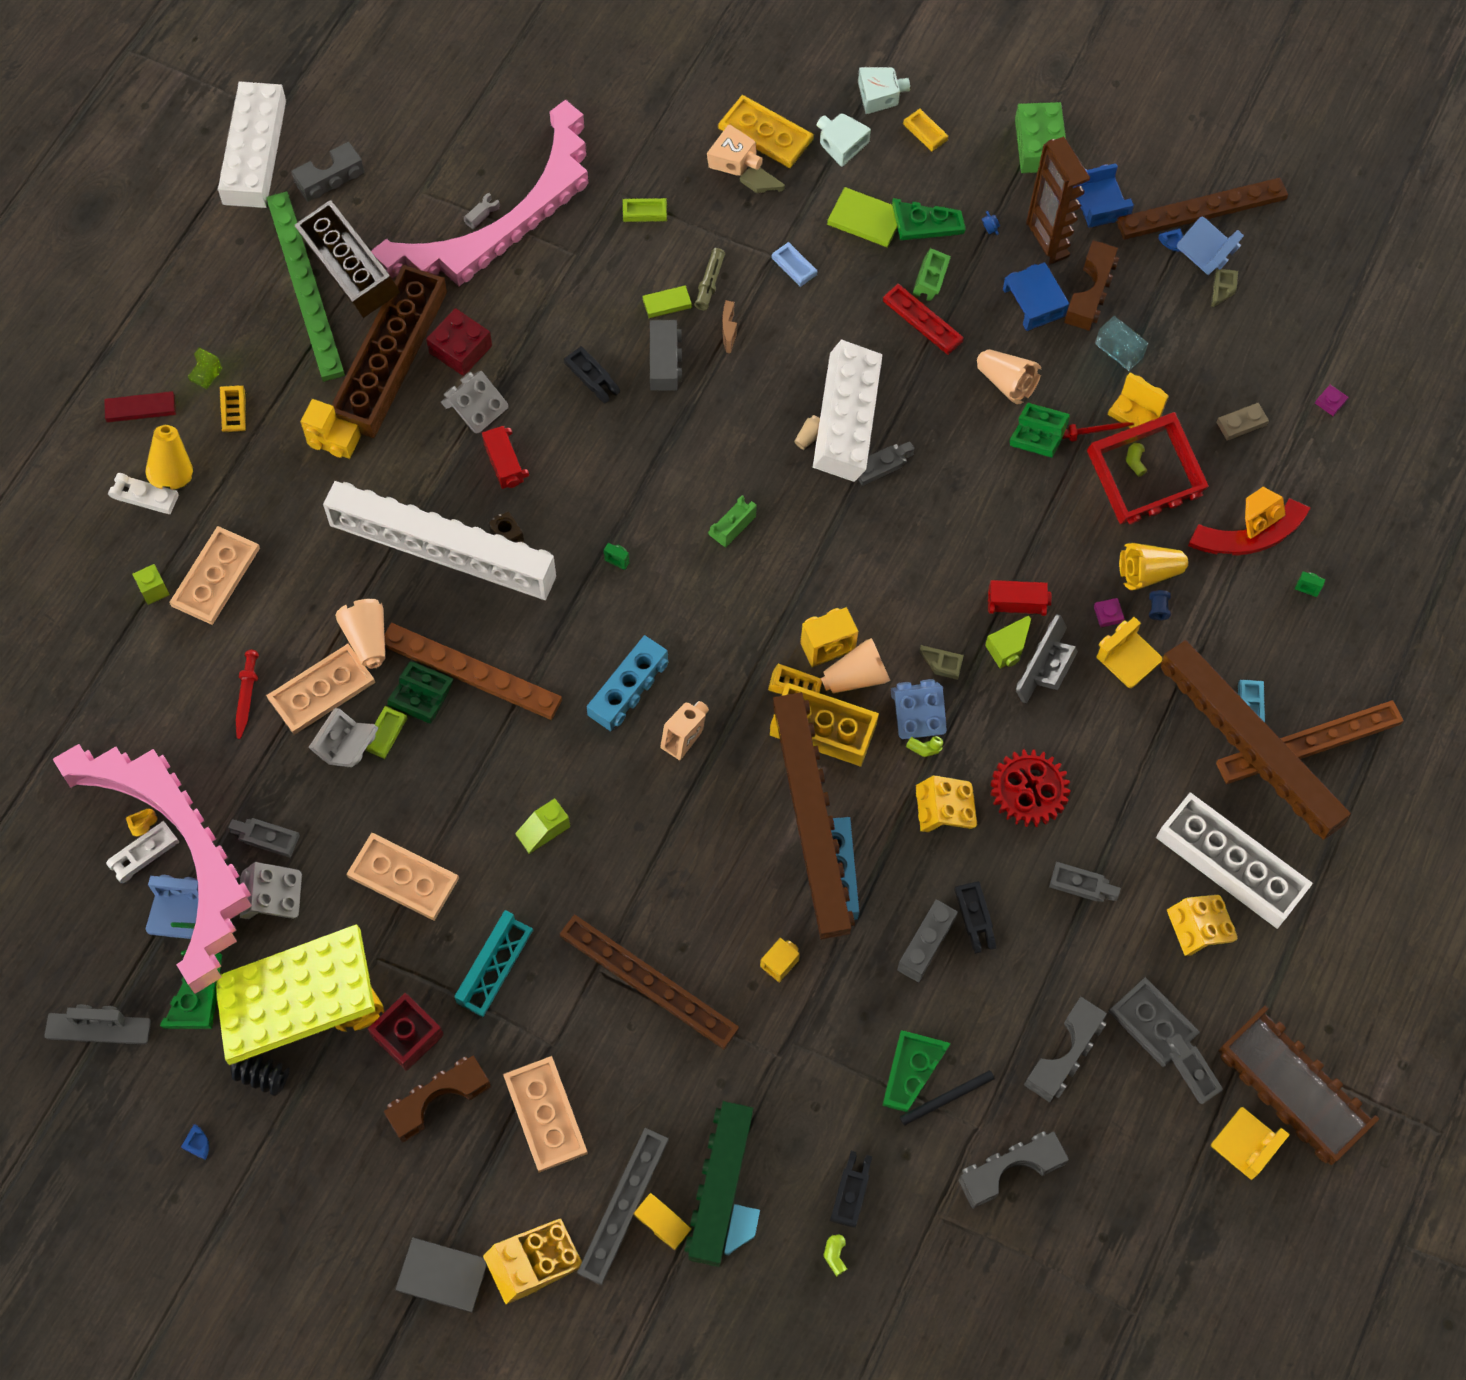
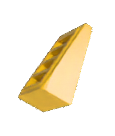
(233, 391)
(790, 673)

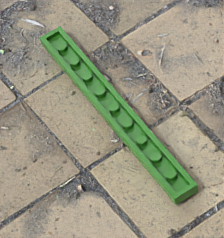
(305, 287)

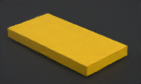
(771, 132)

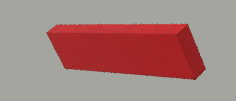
(923, 319)

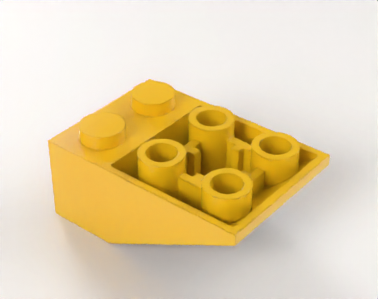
(532, 1260)

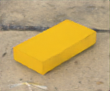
(925, 130)

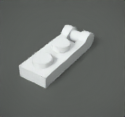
(143, 494)
(142, 851)

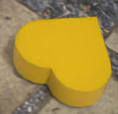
(141, 821)

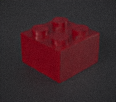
(459, 342)
(406, 1031)

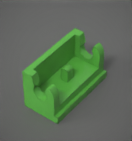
(931, 274)
(733, 522)

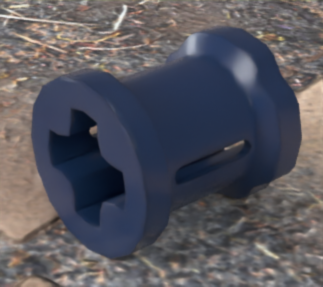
(1159, 605)

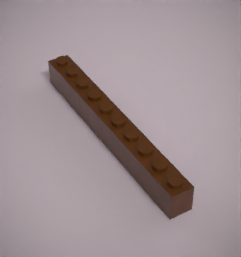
(1255, 740)
(811, 816)

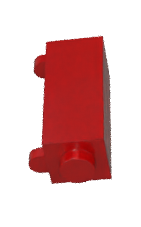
(503, 457)
(1018, 597)

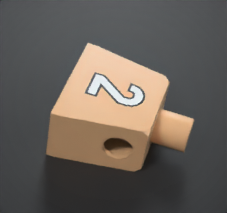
(733, 152)
(683, 729)

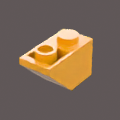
(1262, 510)

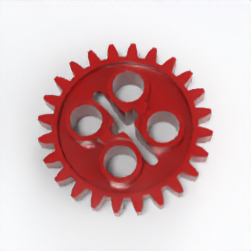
(1050, 780)

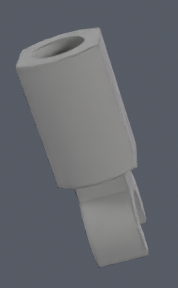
(481, 211)

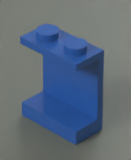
(1102, 197)
(1037, 295)

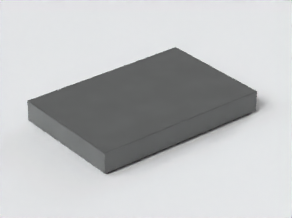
(1152, 1020)
(442, 1275)

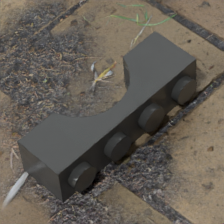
(1049, 1074)
(1042, 1155)

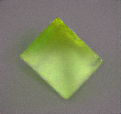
(206, 370)

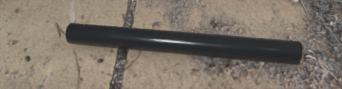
(947, 1097)

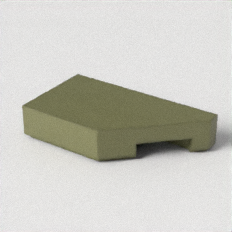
(760, 181)
(1224, 285)
(942, 662)

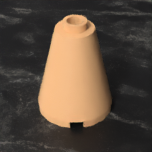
(1010, 374)
(364, 630)
(856, 670)

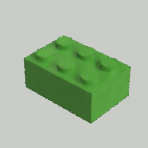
(1034, 127)

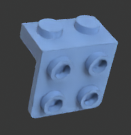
(1208, 246)
(919, 709)
(173, 902)

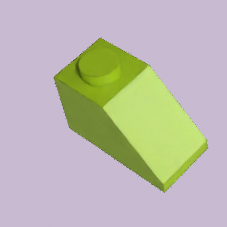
(1008, 643)
(543, 826)

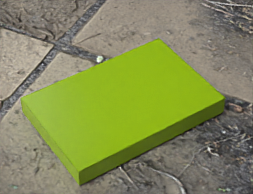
(864, 217)

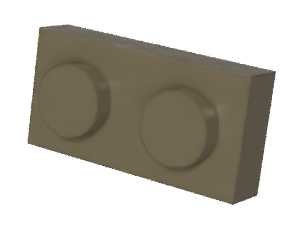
(1242, 421)

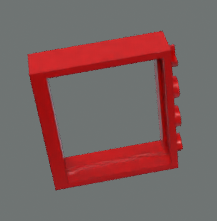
(1183, 449)

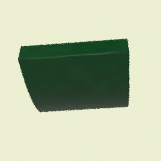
(420, 692)

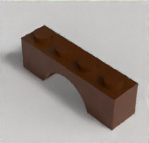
(1084, 305)
(464, 1080)

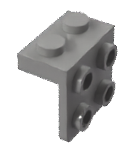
(475, 401)
(342, 739)
(272, 890)

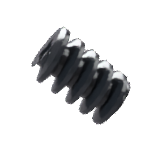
(260, 1074)

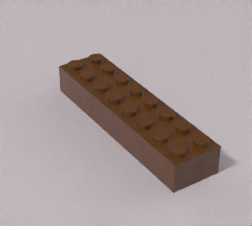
(389, 350)

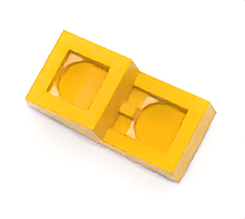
(662, 1221)

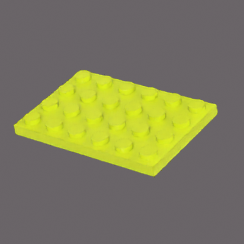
(294, 994)

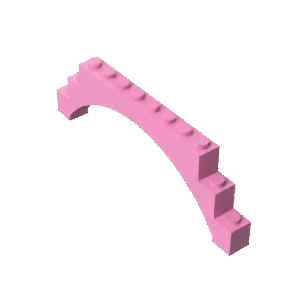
(470, 253)
(218, 891)

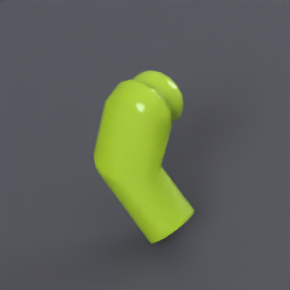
(1133, 459)
(925, 749)
(832, 1253)

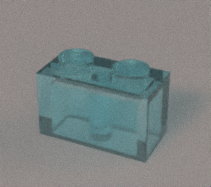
(1121, 343)

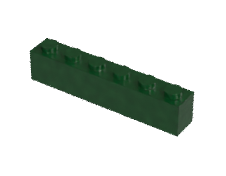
(720, 1184)

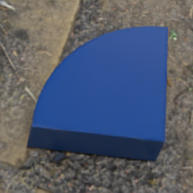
(1171, 238)
(196, 1143)

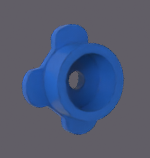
(990, 223)

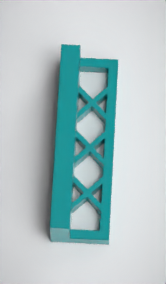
(484, 960)

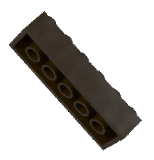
(347, 259)

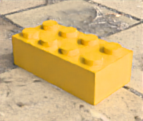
(839, 726)

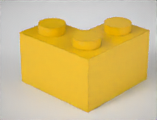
(327, 431)

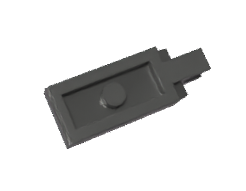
(886, 462)
(265, 836)
(1083, 883)
(1193, 1069)

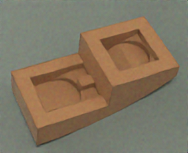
(729, 328)

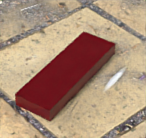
(139, 406)

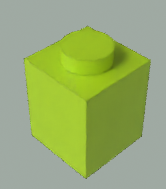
(151, 584)

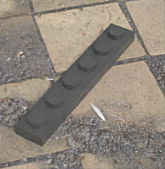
(622, 1206)

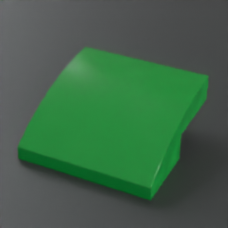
(1040, 430)

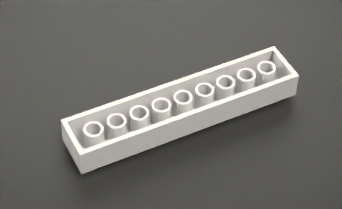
(440, 540)

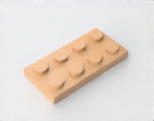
(214, 575)
(320, 689)
(403, 876)
(545, 1114)

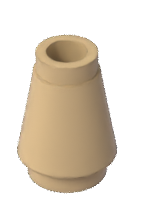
(808, 432)

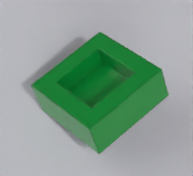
(616, 555)
(1310, 583)

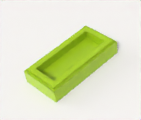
(644, 210)
(667, 301)
(389, 726)

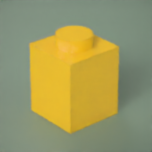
(780, 959)

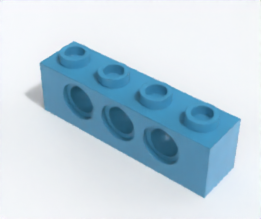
(644, 652)
(846, 857)

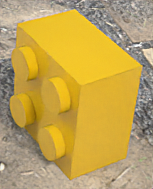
(828, 636)

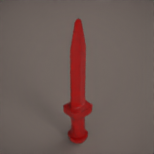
(1072, 432)
(248, 677)

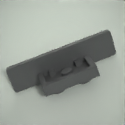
(1049, 662)
(97, 1026)

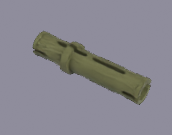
(707, 286)

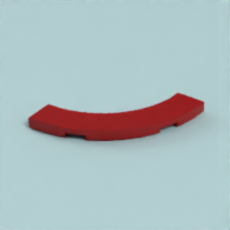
(1239, 543)

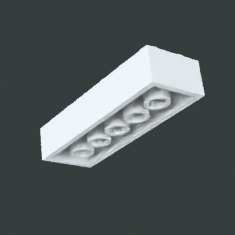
(252, 144)
(847, 411)
(1233, 860)

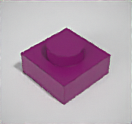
(1331, 400)
(1108, 612)

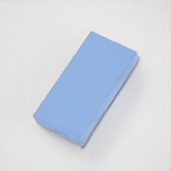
(794, 264)

